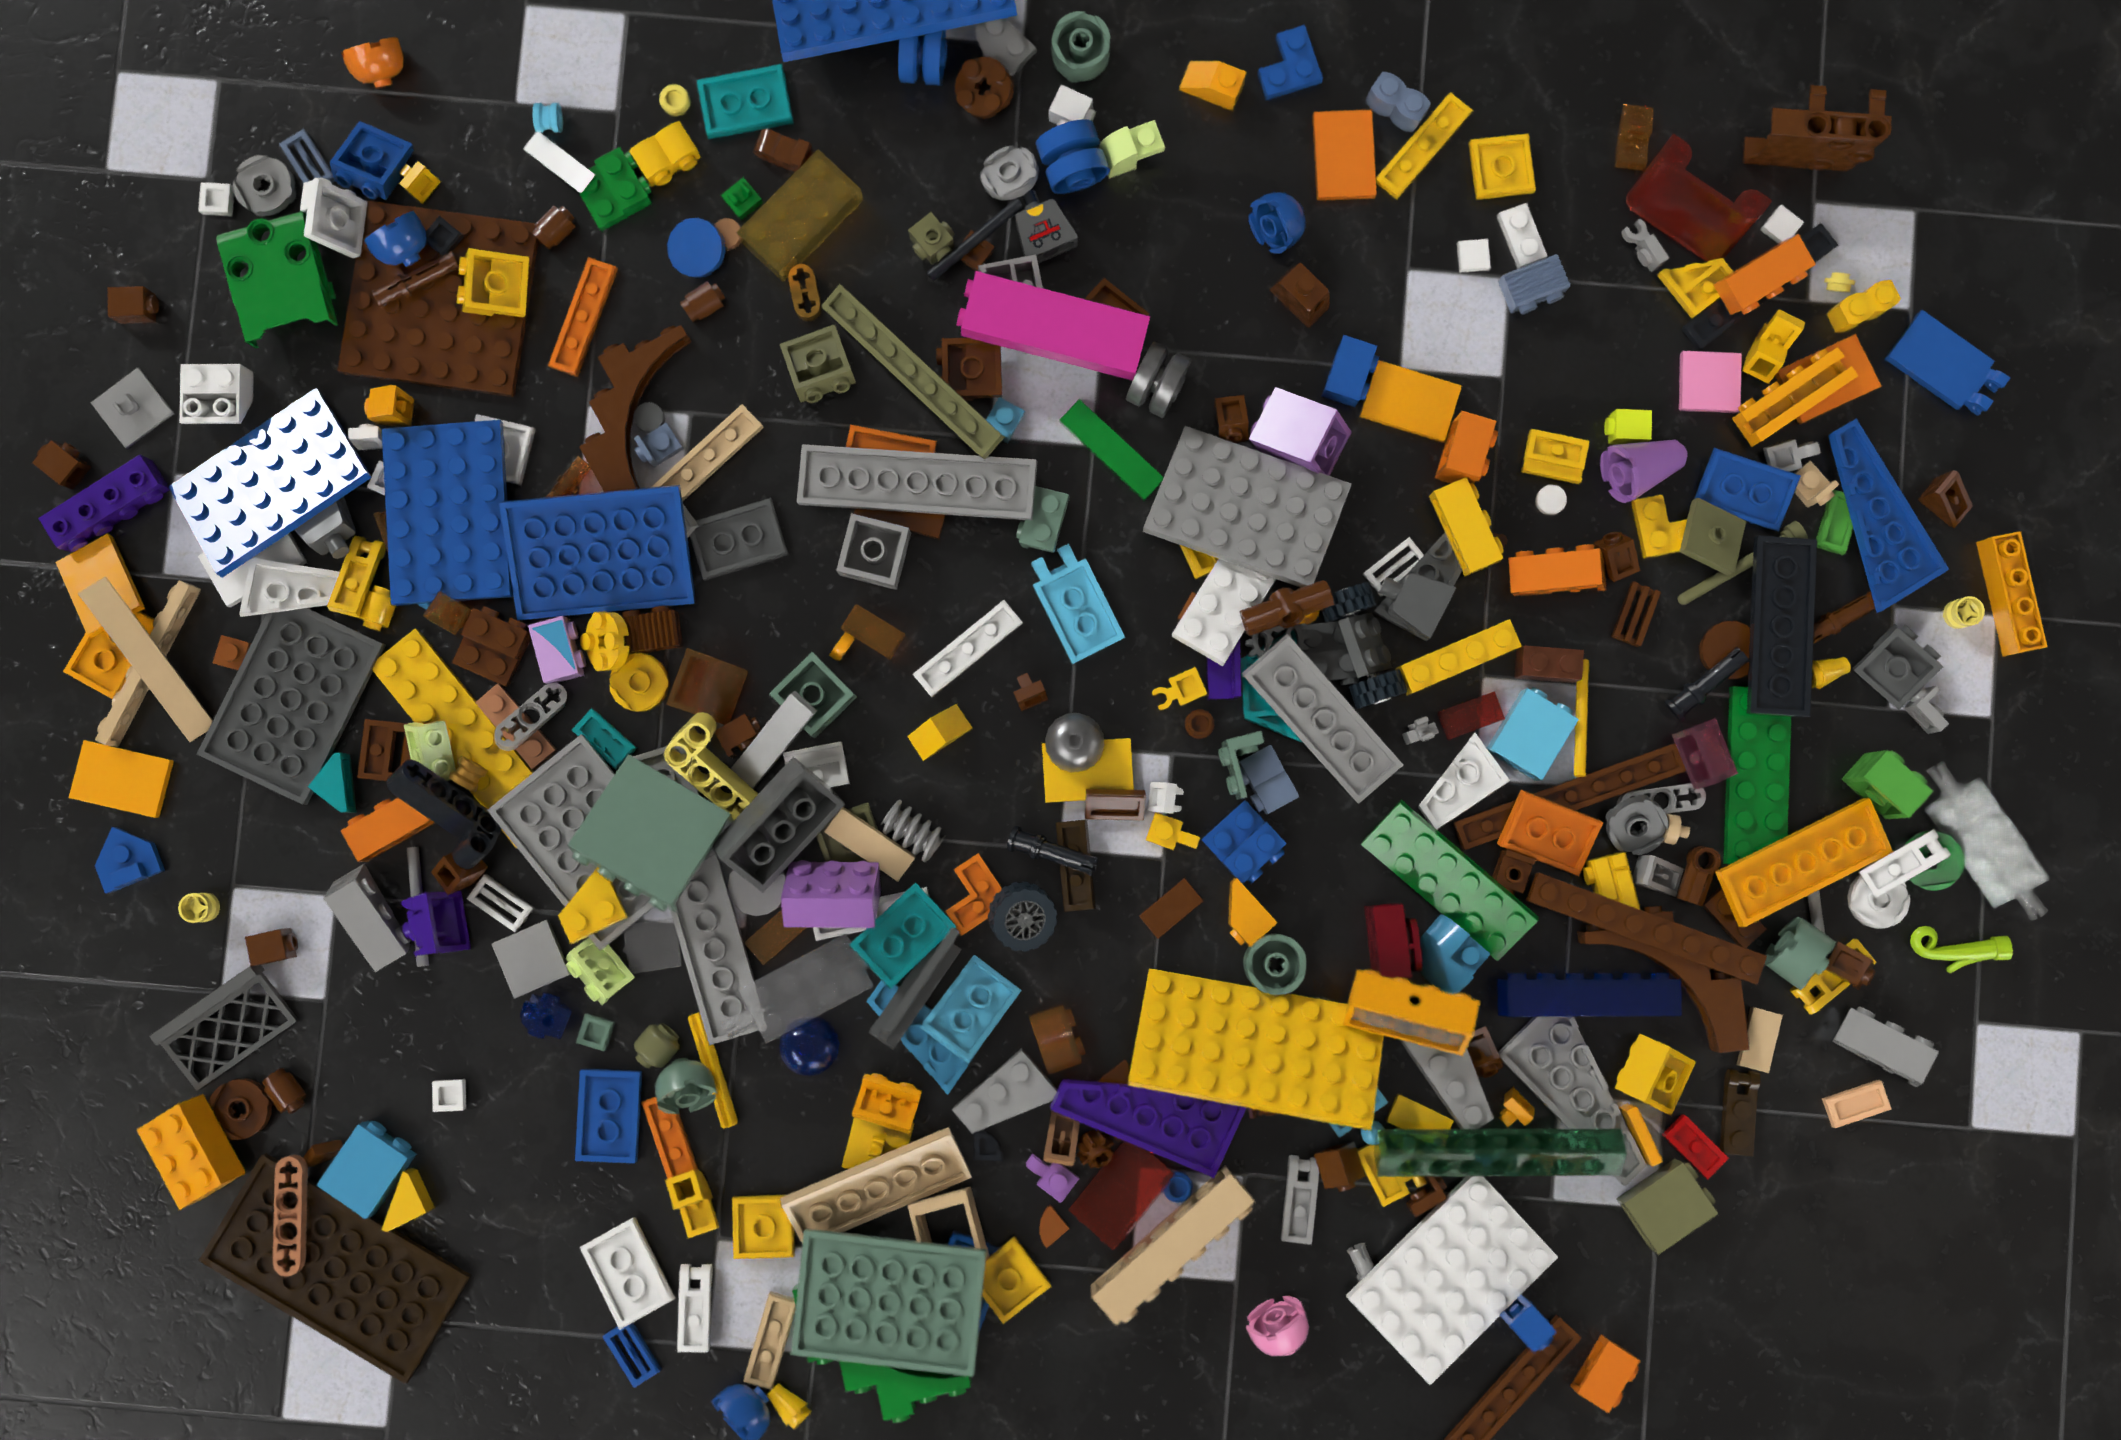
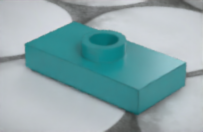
(605, 738)

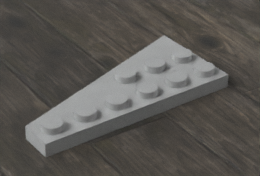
(1565, 1077)

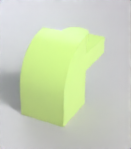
(1128, 146)

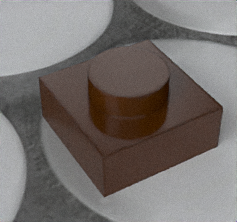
(979, 254)

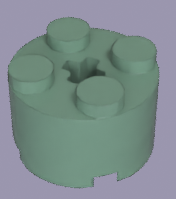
(1093, 37)
(1799, 952)
(1291, 965)

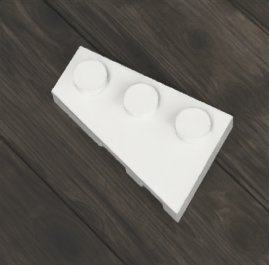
(285, 587)
(1464, 784)

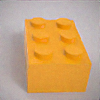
(191, 1151)

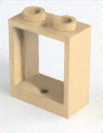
(919, 1208)

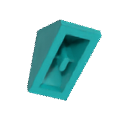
(335, 783)

